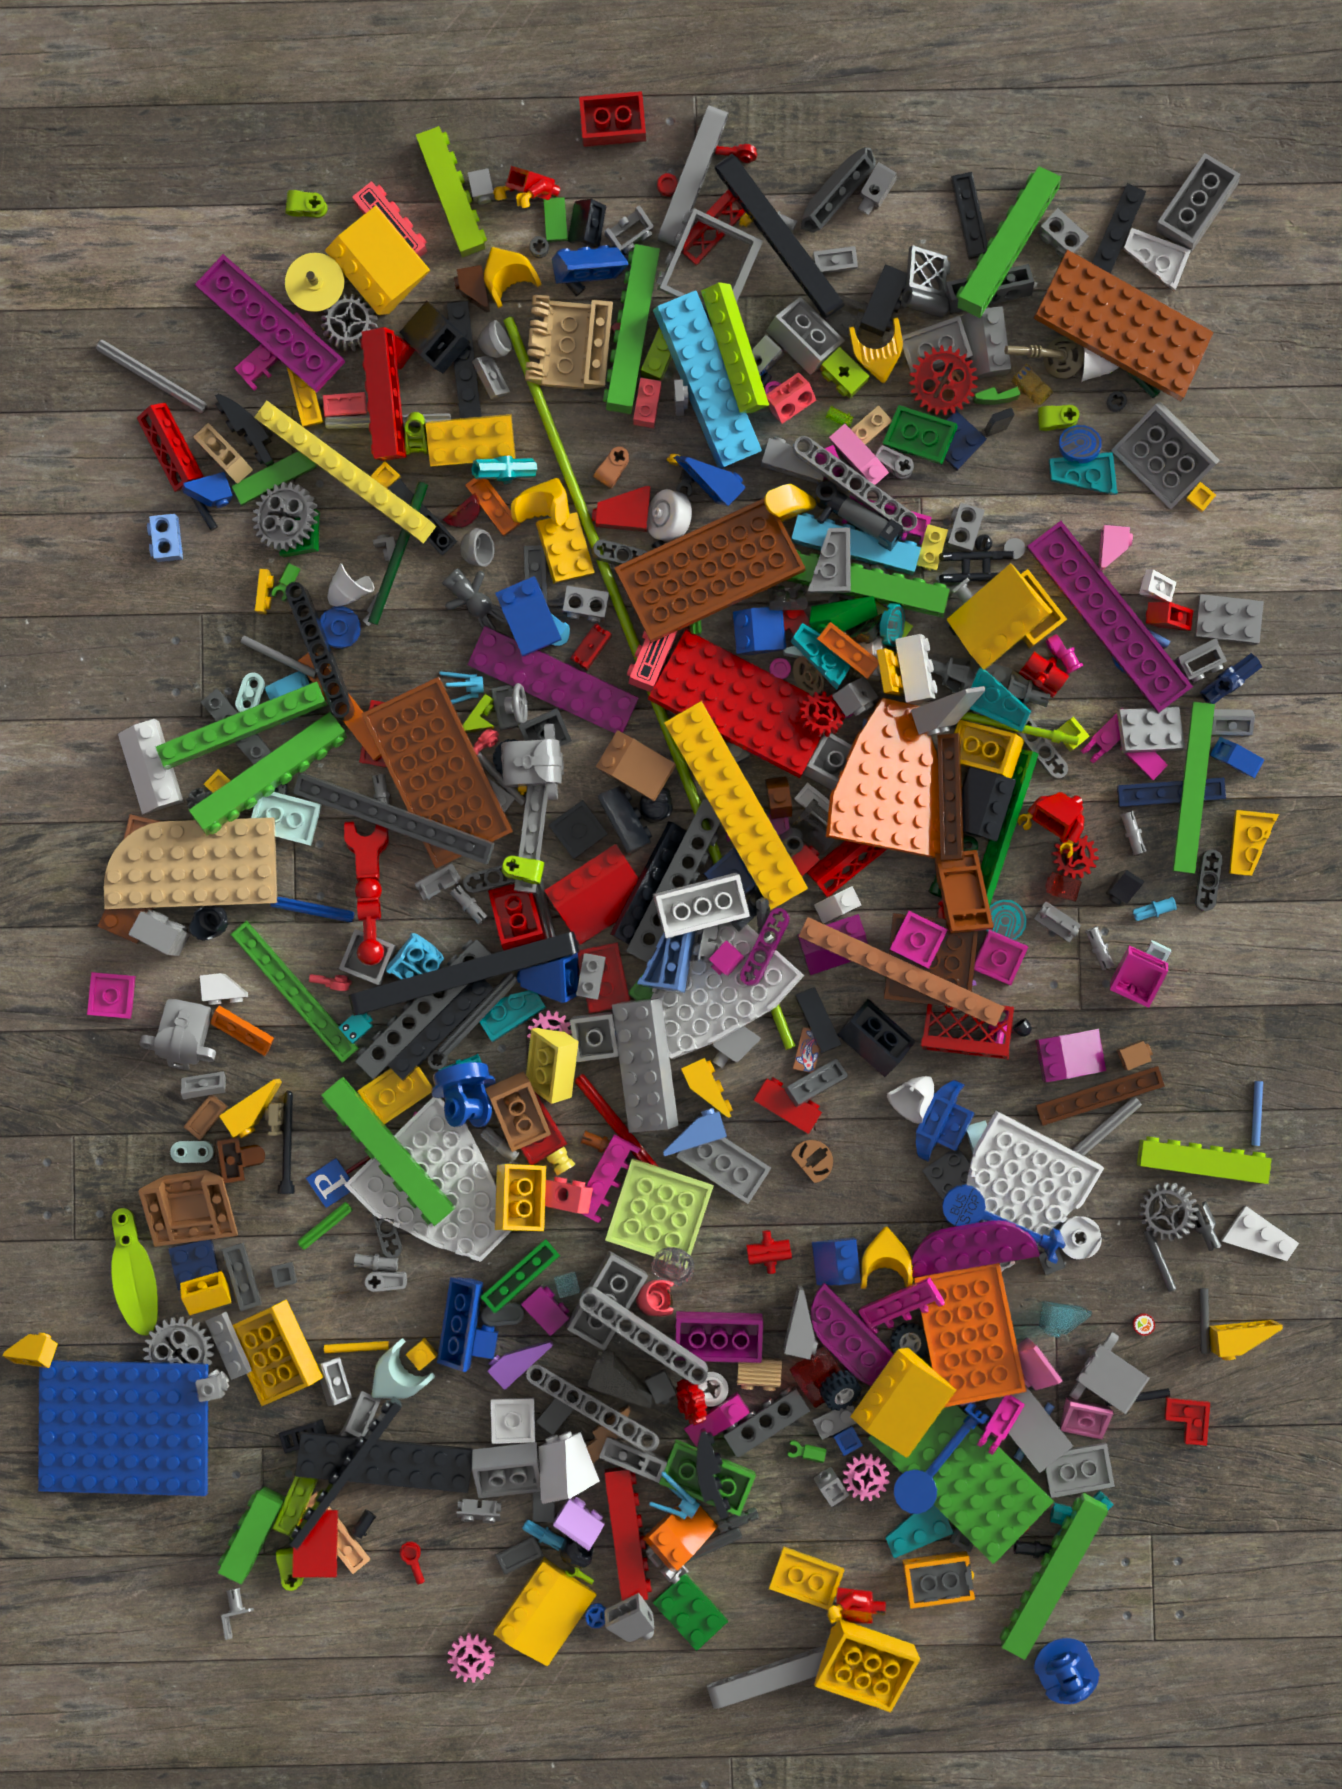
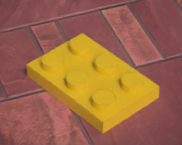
(565, 549)
(890, 672)
(391, 1095)
(806, 1578)

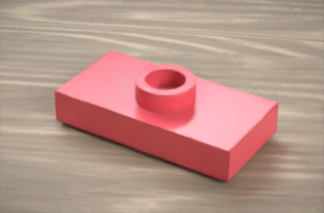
(345, 404)

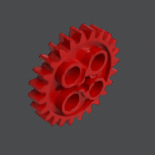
(925, 371)

